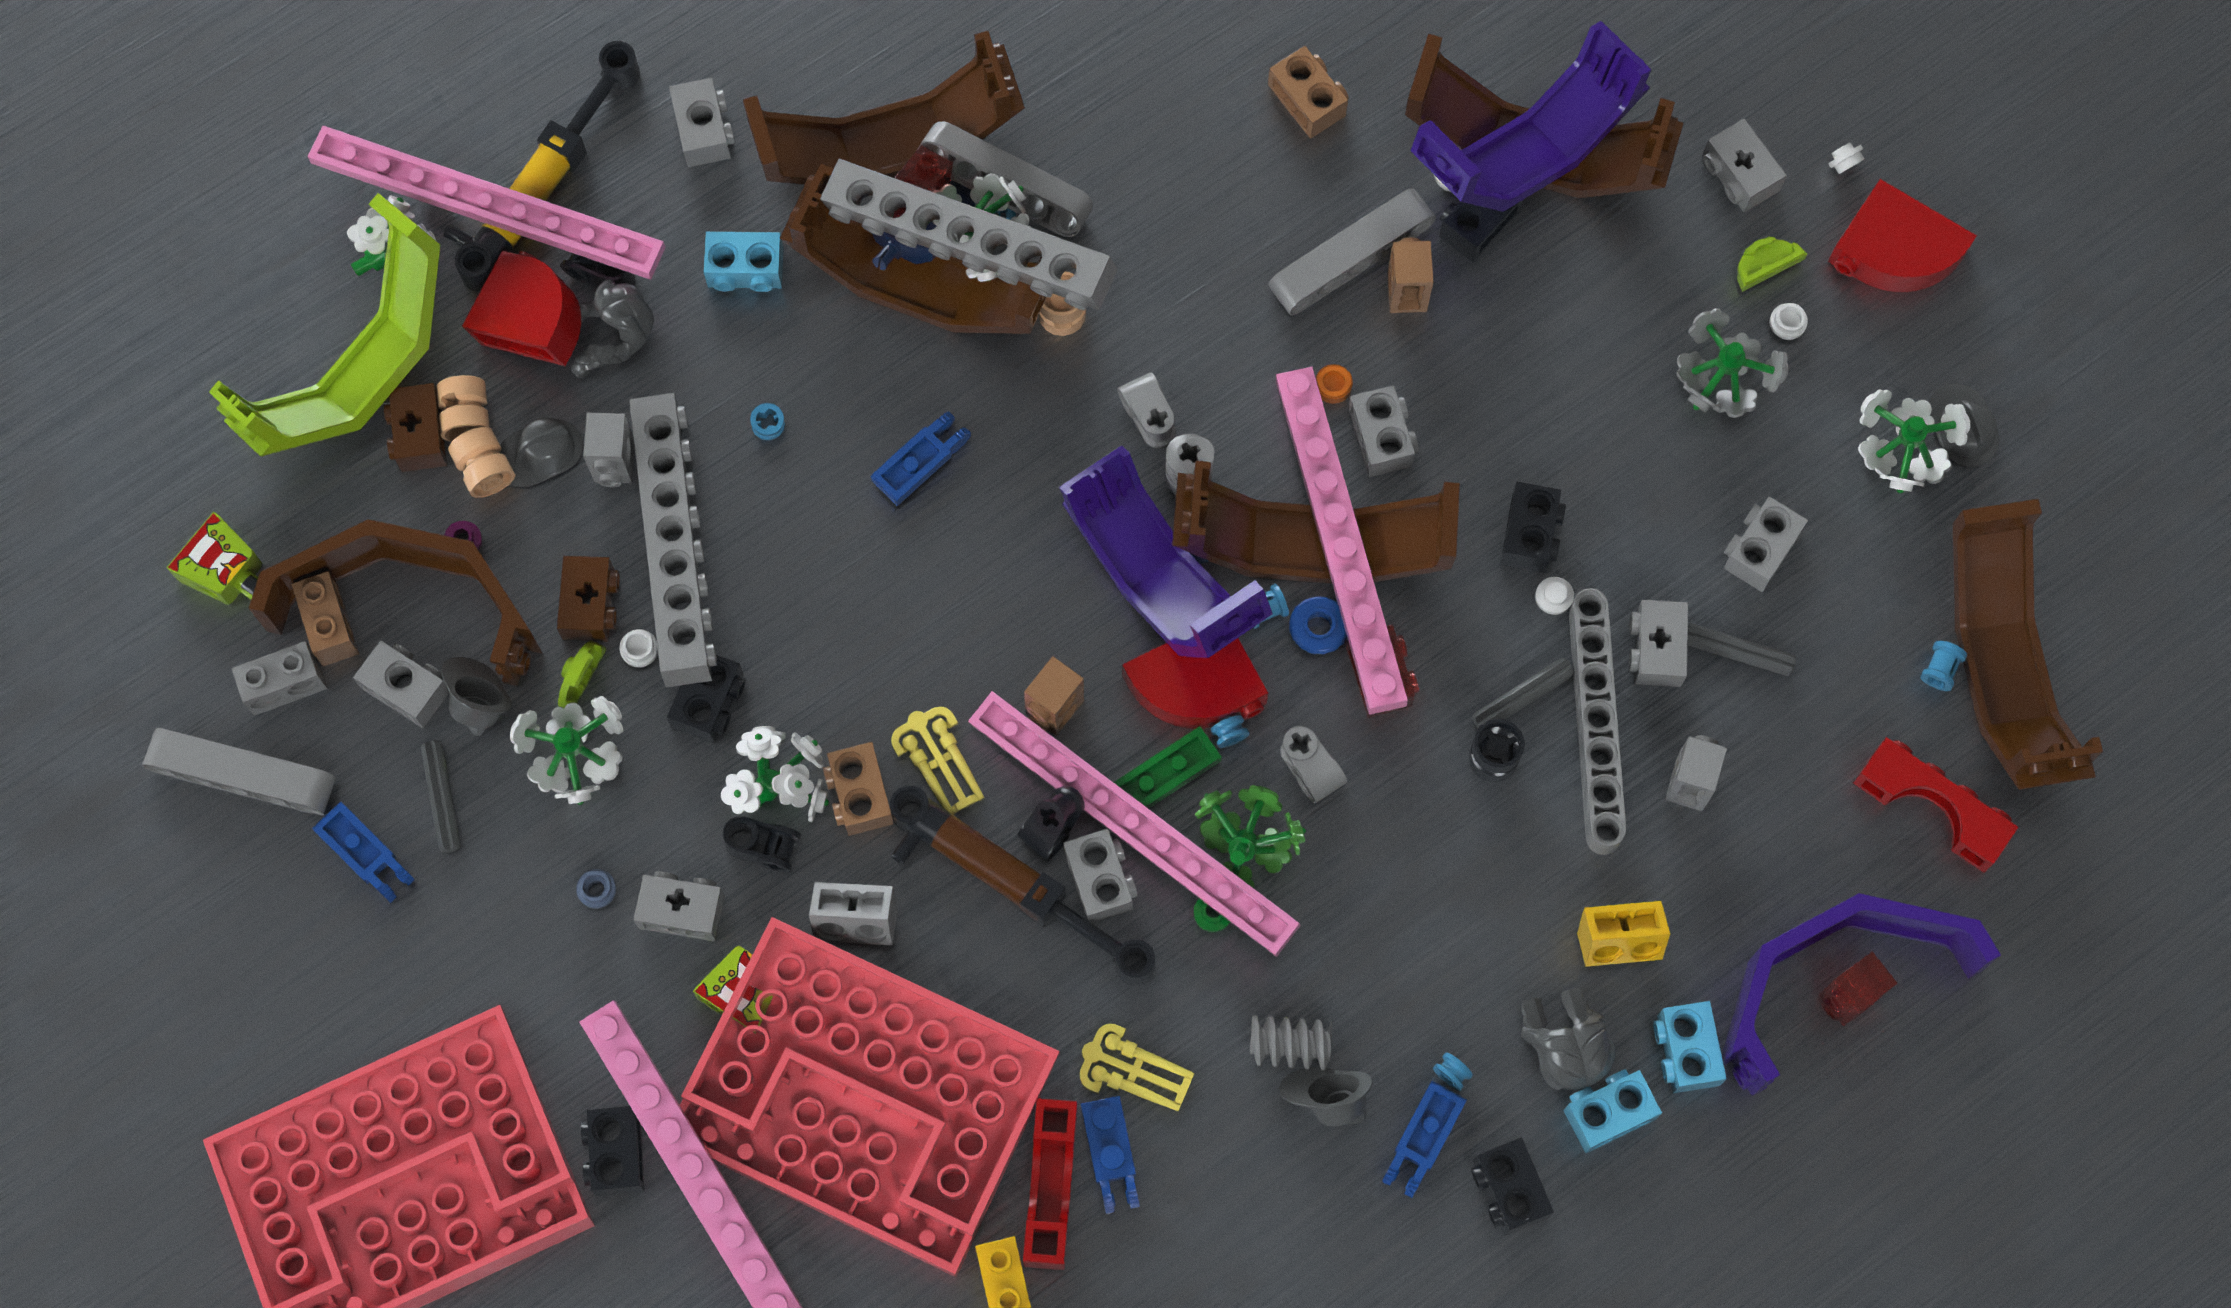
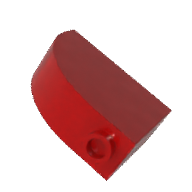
(1900, 243)
(526, 310)
(1196, 689)

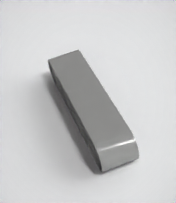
(1047, 200)
(1351, 251)
(239, 771)

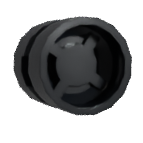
(1496, 750)

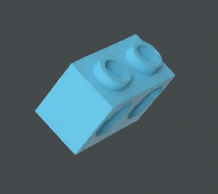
(745, 251)
(1701, 1047)
(1616, 1118)

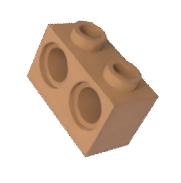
(1300, 95)
(1410, 276)
(325, 619)
(1054, 696)
(865, 787)

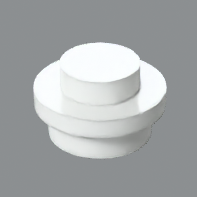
(1846, 157)
(1788, 321)
(1554, 595)
(638, 648)

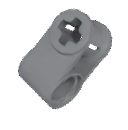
(1146, 406)
(1316, 769)

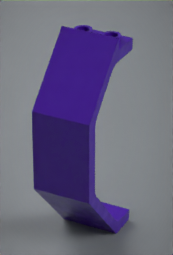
(1547, 137)
(1151, 574)
(1959, 934)

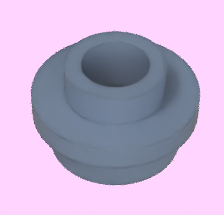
(591, 878)

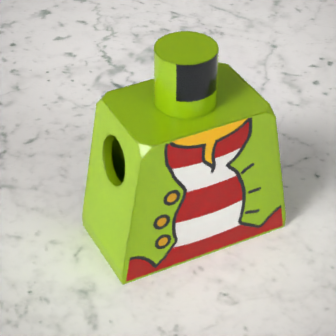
(217, 562)
(720, 984)

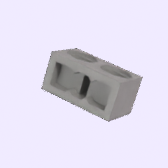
(1374, 432)
(1767, 545)
(279, 678)
(1696, 772)
(1090, 877)
(853, 913)

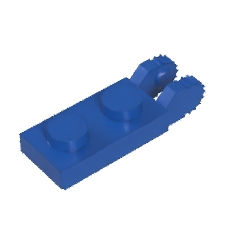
(918, 459)
(359, 848)
(1426, 1134)
(1110, 1149)

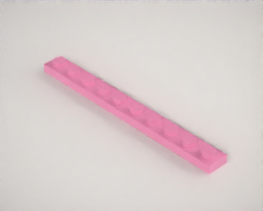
(487, 202)
(1341, 541)
(1136, 824)
(687, 1159)

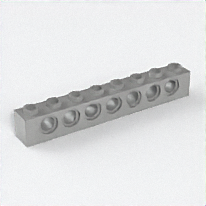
(853, 183)
(678, 663)

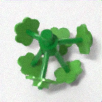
(1224, 832)

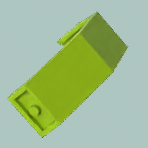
(368, 367)

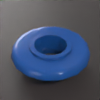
(1312, 608)

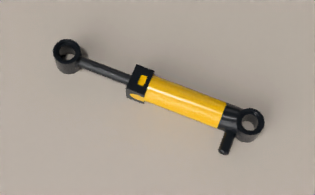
(558, 152)

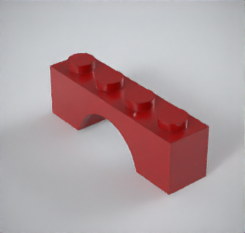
(1977, 829)
(1050, 1184)

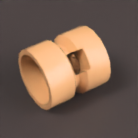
(1059, 316)
(462, 405)
(482, 464)

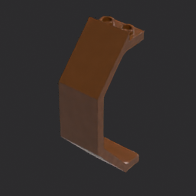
(885, 138)
(1625, 161)
(928, 291)
(380, 541)
(1284, 542)
(2004, 648)

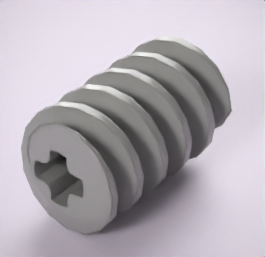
(1183, 453)
(1290, 1042)

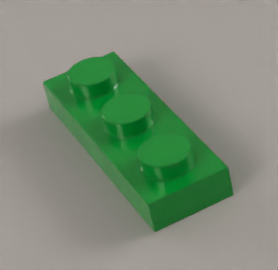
(1170, 768)

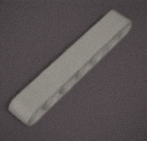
(1594, 738)

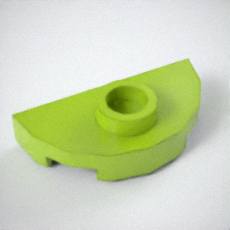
(1766, 259)
(579, 671)

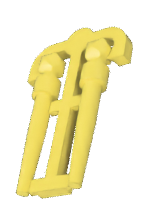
(918, 723)
(1093, 1053)

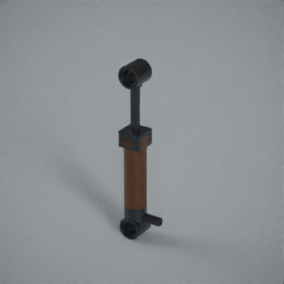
(1033, 892)

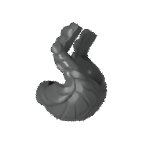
(623, 309)
(1568, 1055)

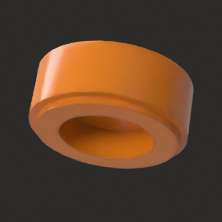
(1334, 383)

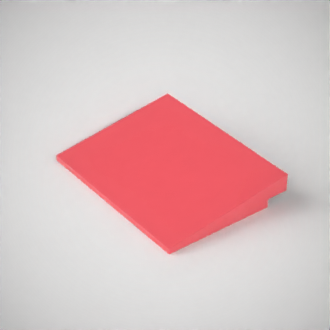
(866, 1096)
(400, 1176)

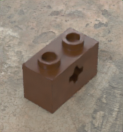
(425, 445)
(578, 580)

